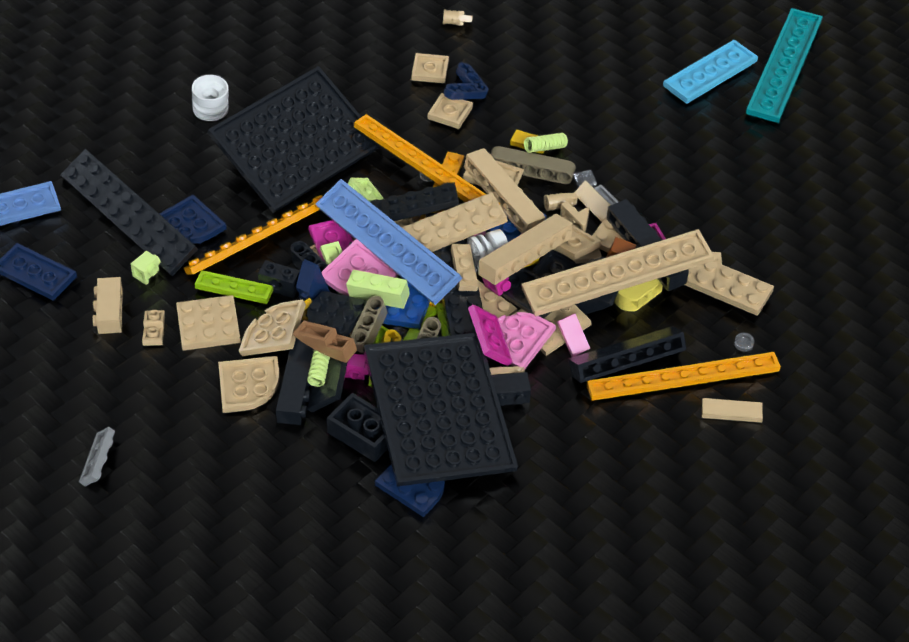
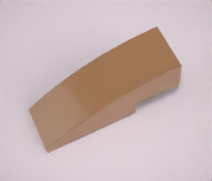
(326, 340)

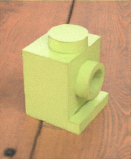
(145, 267)

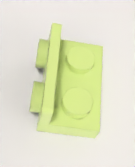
(365, 188)

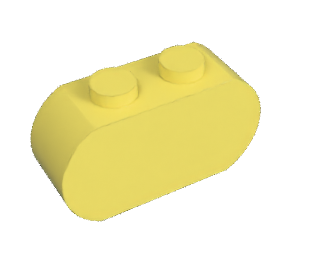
(637, 296)

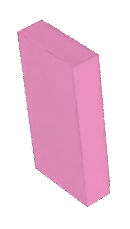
(573, 335)

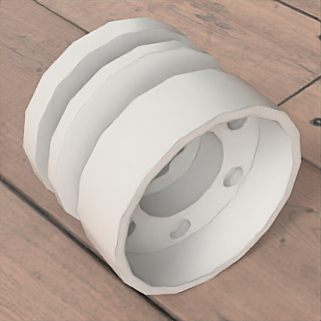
(210, 97)
(485, 245)

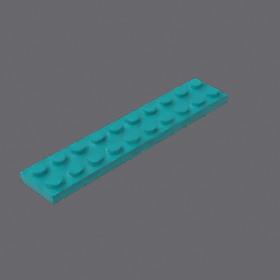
(784, 65)

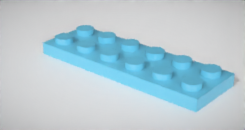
(710, 71)

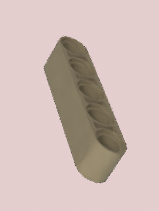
(536, 165)

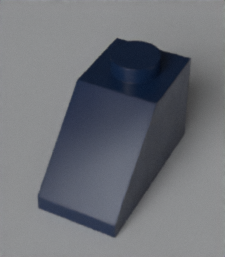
(310, 281)

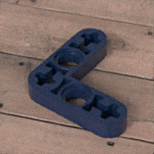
(472, 85)

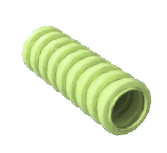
(545, 142)
(318, 369)

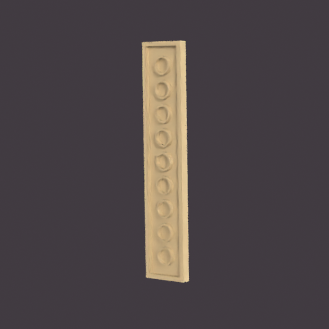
(617, 272)
(711, 278)

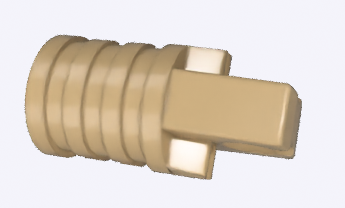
(455, 17)
(554, 201)

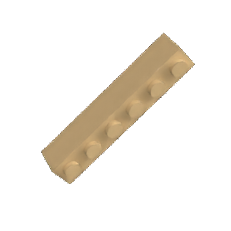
(512, 199)
(525, 249)

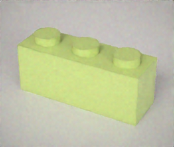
(366, 285)

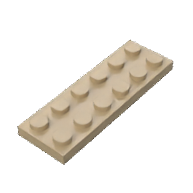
(458, 222)

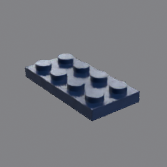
(36, 271)

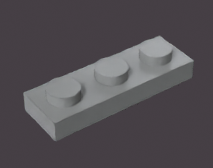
(97, 456)

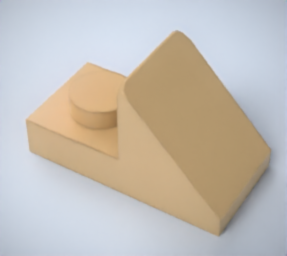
(570, 213)

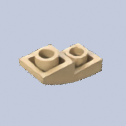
(153, 327)

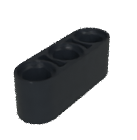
(301, 251)

